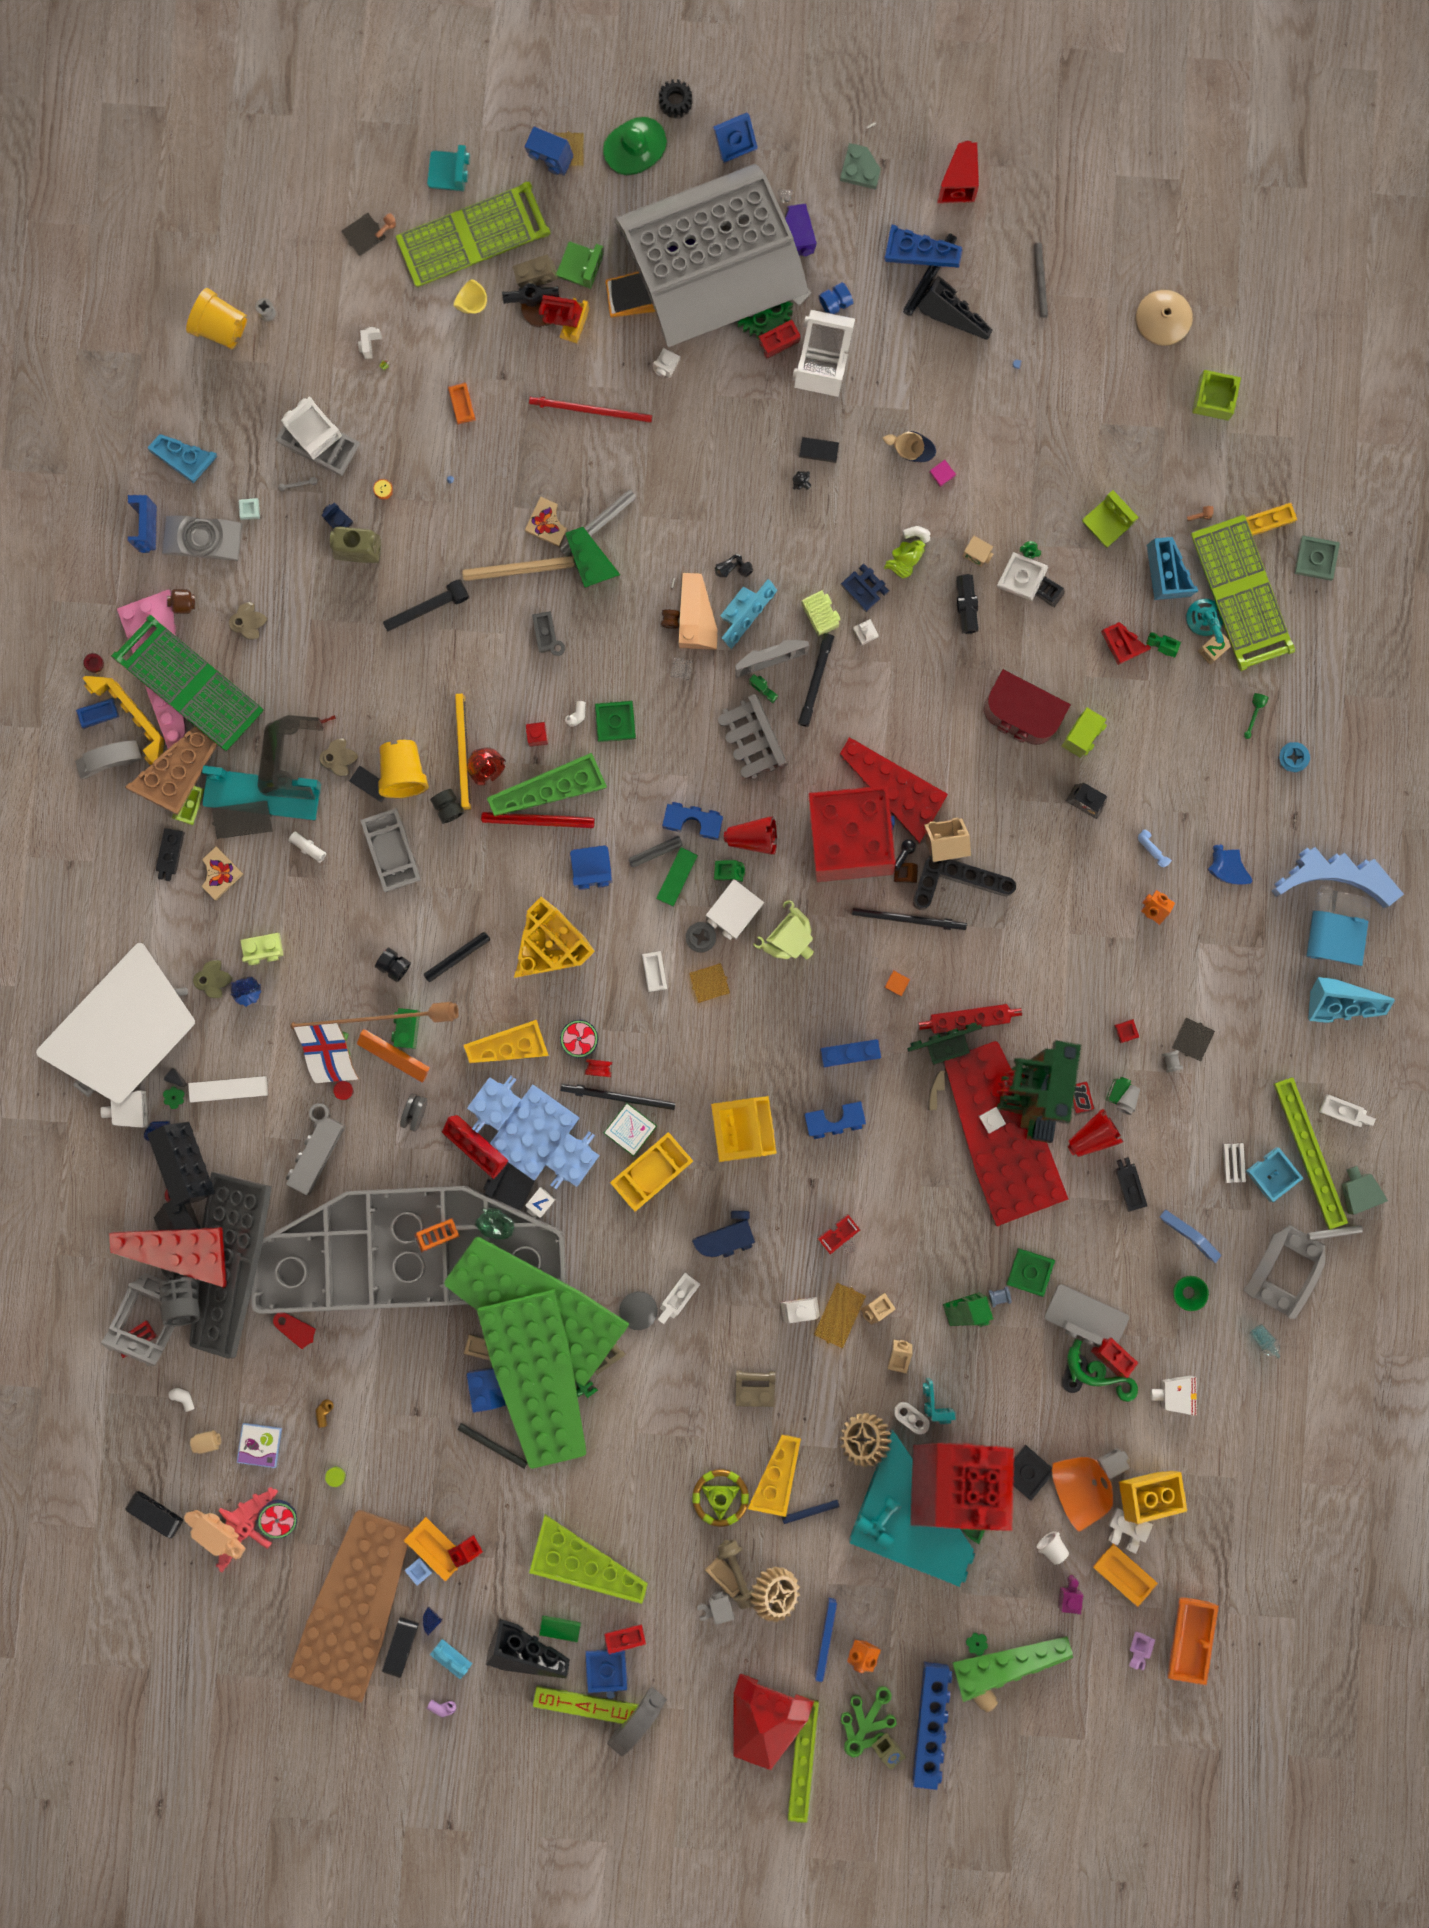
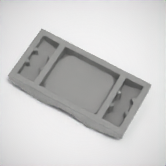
(334, 458)
(202, 538)
(771, 656)
(390, 850)

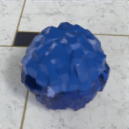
(245, 991)

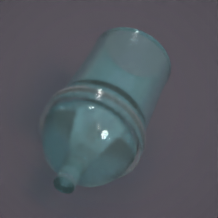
(1266, 1341)

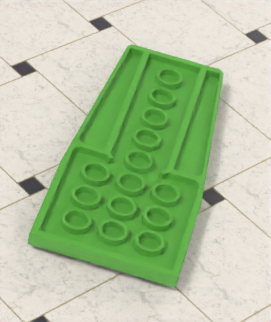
(493, 1276)
(535, 1376)

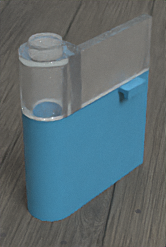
(1338, 926)

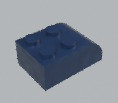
(725, 1240)

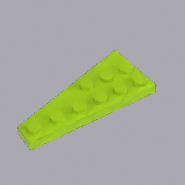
(573, 1561)

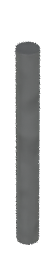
(1041, 280)

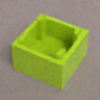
(1216, 395)
(1084, 732)

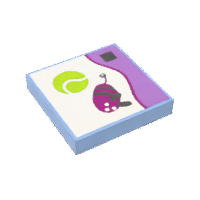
(259, 1445)

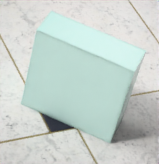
(249, 509)

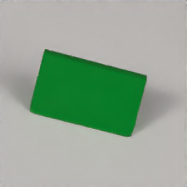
(560, 1628)

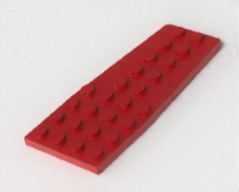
(1012, 1171)

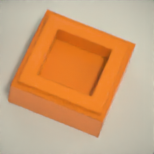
(897, 983)

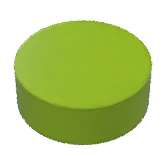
(335, 1476)

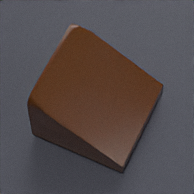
(907, 873)

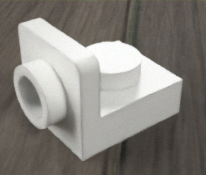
(666, 363)

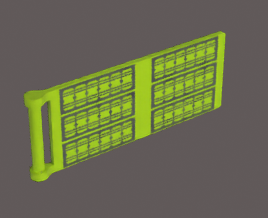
(471, 235)
(1241, 590)

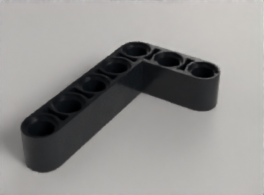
(959, 877)

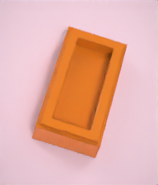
(461, 403)

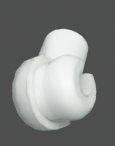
(578, 716)
(182, 1396)

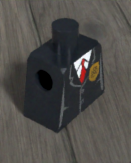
(1087, 799)

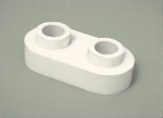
(911, 1418)

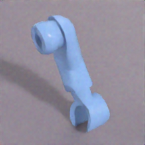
(1144, 838)

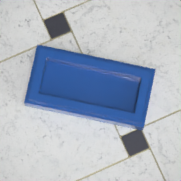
(97, 713)

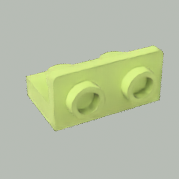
(262, 948)

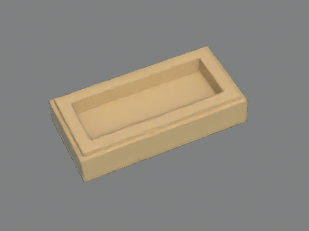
(724, 1576)

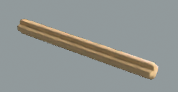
(518, 568)

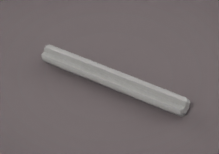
(604, 517)

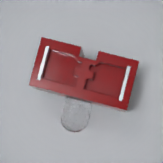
(840, 1236)

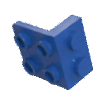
(591, 867)

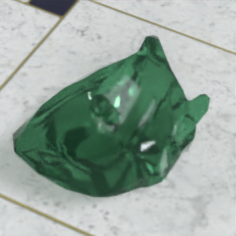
(494, 1224)

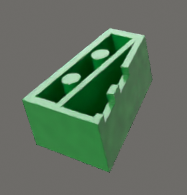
(969, 1311)

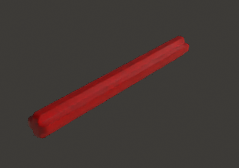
(538, 820)

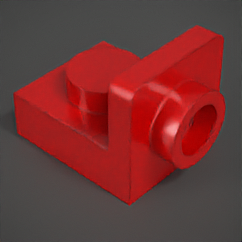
(465, 1551)

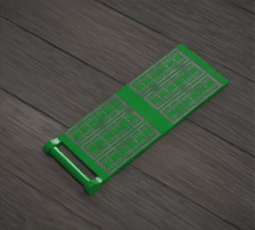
(189, 684)

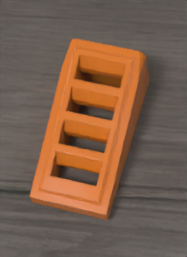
(439, 1241)

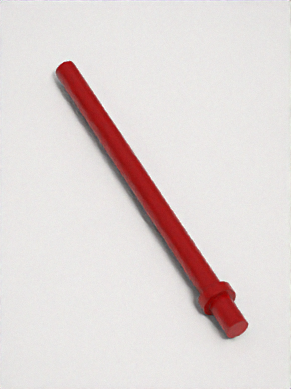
(589, 409)

